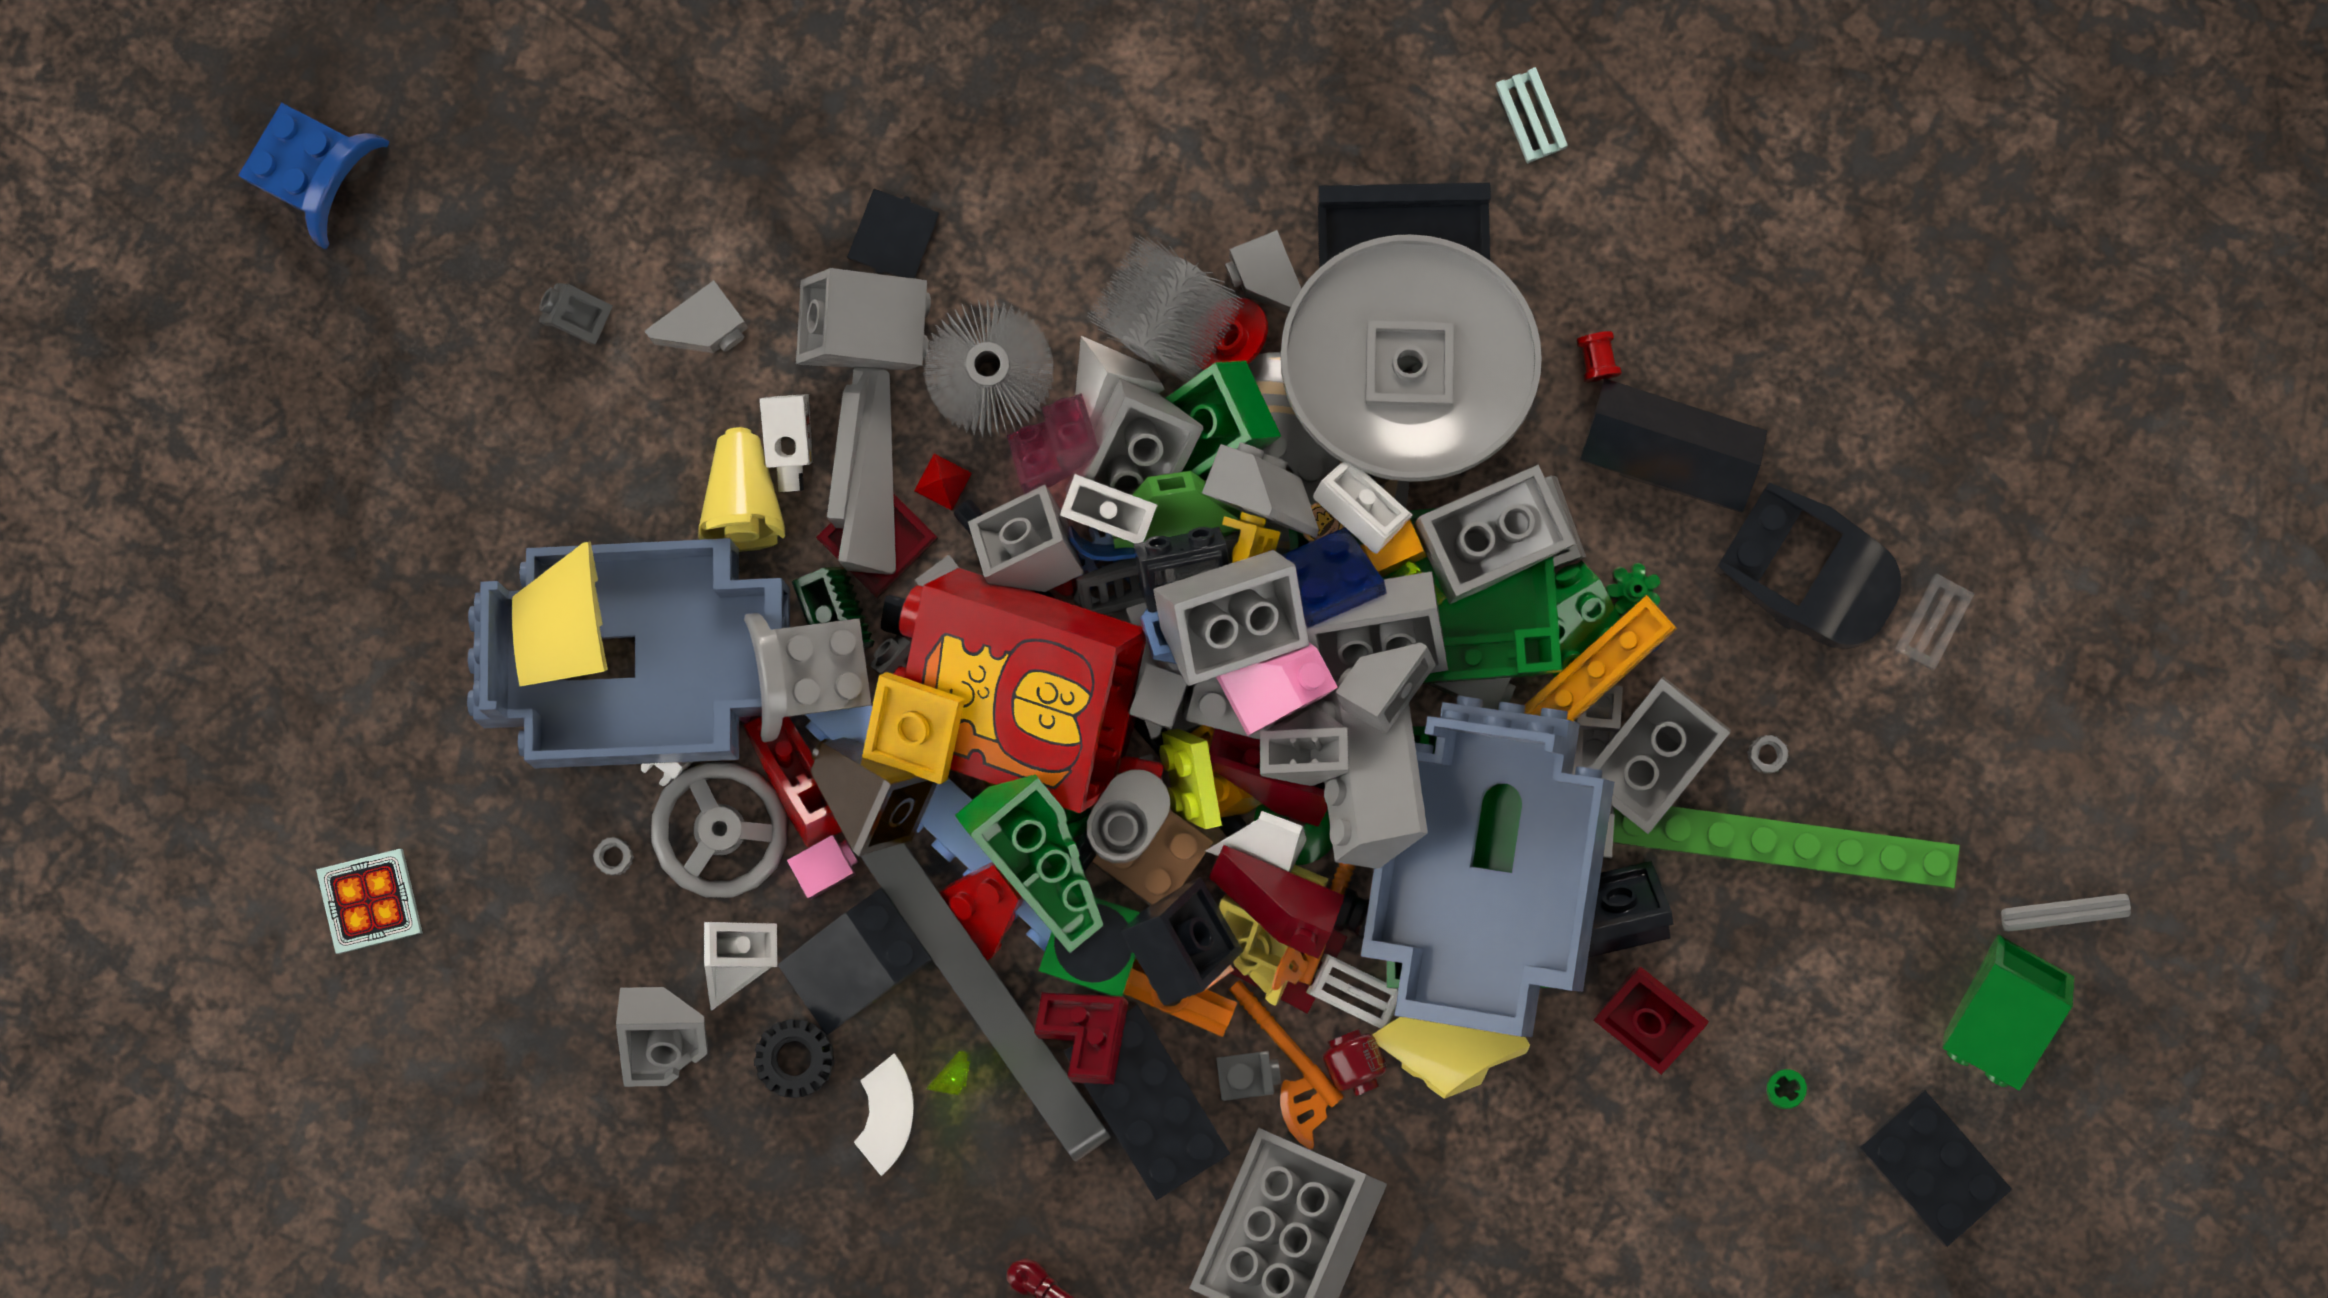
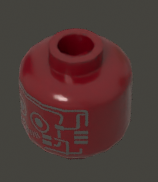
(1355, 1062)

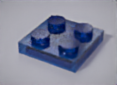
(1334, 576)

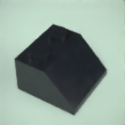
(1182, 942)

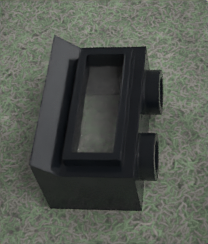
(1177, 557)

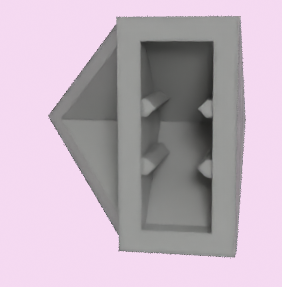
(1305, 748)

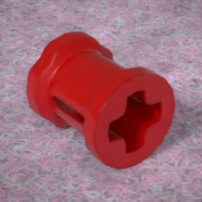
(1598, 356)

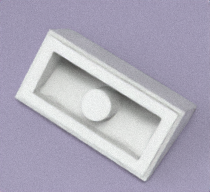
(1361, 506)

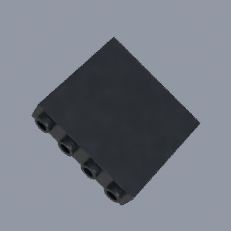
(1374, 211)

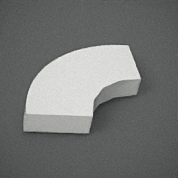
(889, 1116)

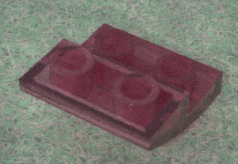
(1054, 447)

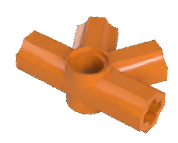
(1203, 1009)

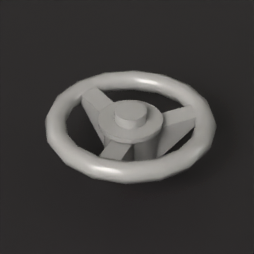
(719, 829)

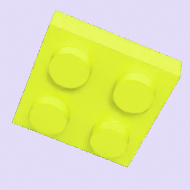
(1190, 777)

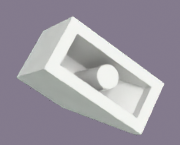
(1108, 509)

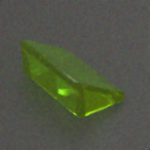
(953, 1076)

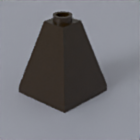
(869, 799)

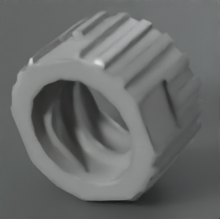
(1781, 751)
(627, 856)

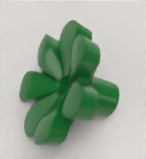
(1624, 588)

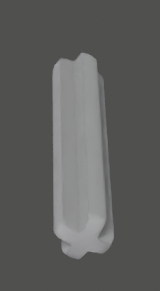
(2066, 912)

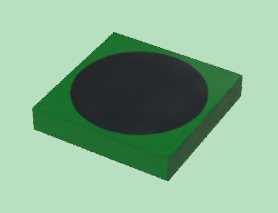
(1101, 960)

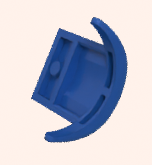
(305, 164)

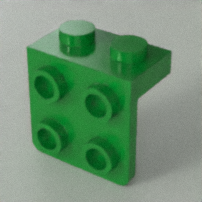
(1582, 610)

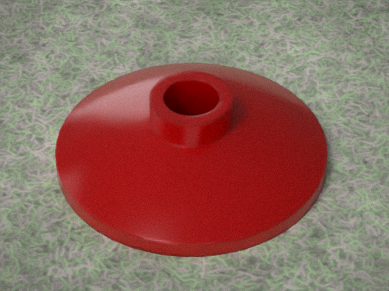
(1243, 338)

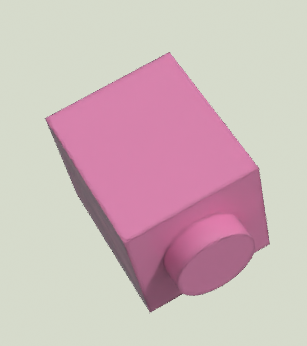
(823, 866)

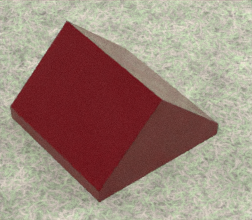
(1650, 1020)

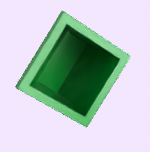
(2009, 1014)

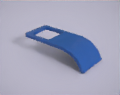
(1099, 551)

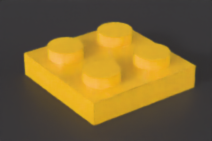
(913, 727)

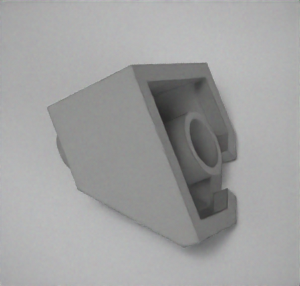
(657, 1036)

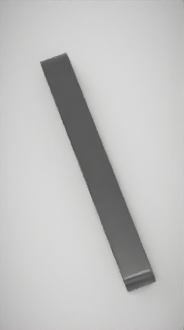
(987, 1000)

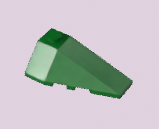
(1032, 847)

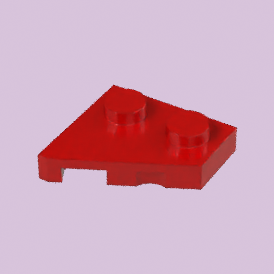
(984, 906)

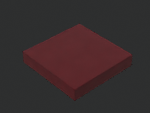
(911, 541)

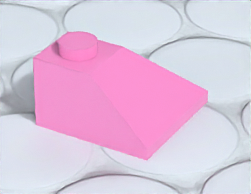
(1277, 687)

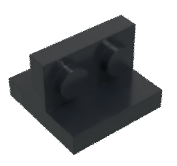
(1629, 910)

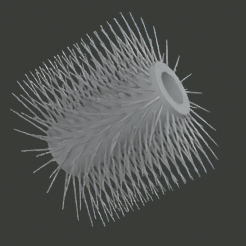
(1165, 309)
(995, 349)

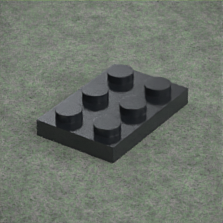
(1935, 1168)

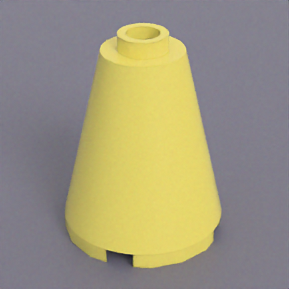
(741, 495)

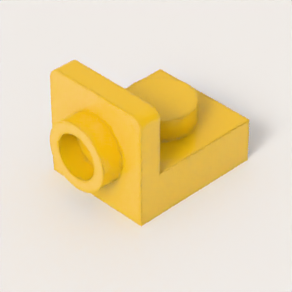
(1253, 538)

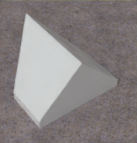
(1100, 371)
(1268, 840)
(736, 956)

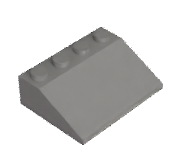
(1288, 1225)

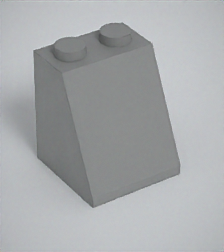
(862, 320)

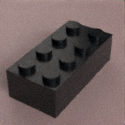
(1155, 1111)

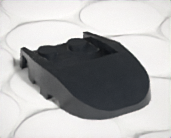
(1849, 594)

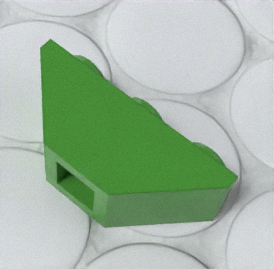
(1180, 507)

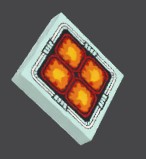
(369, 901)

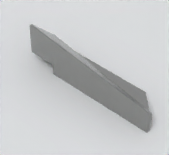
(863, 475)

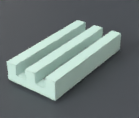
(1518, 81)

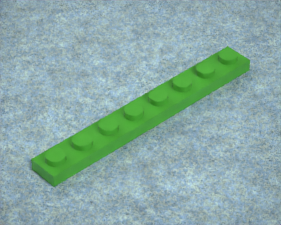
(1795, 846)

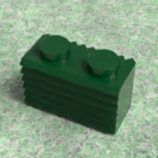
(829, 598)

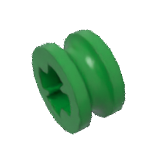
(1783, 1102)

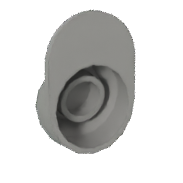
(1128, 816)

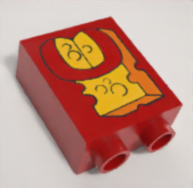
(1038, 681)

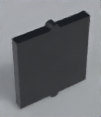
(893, 235)

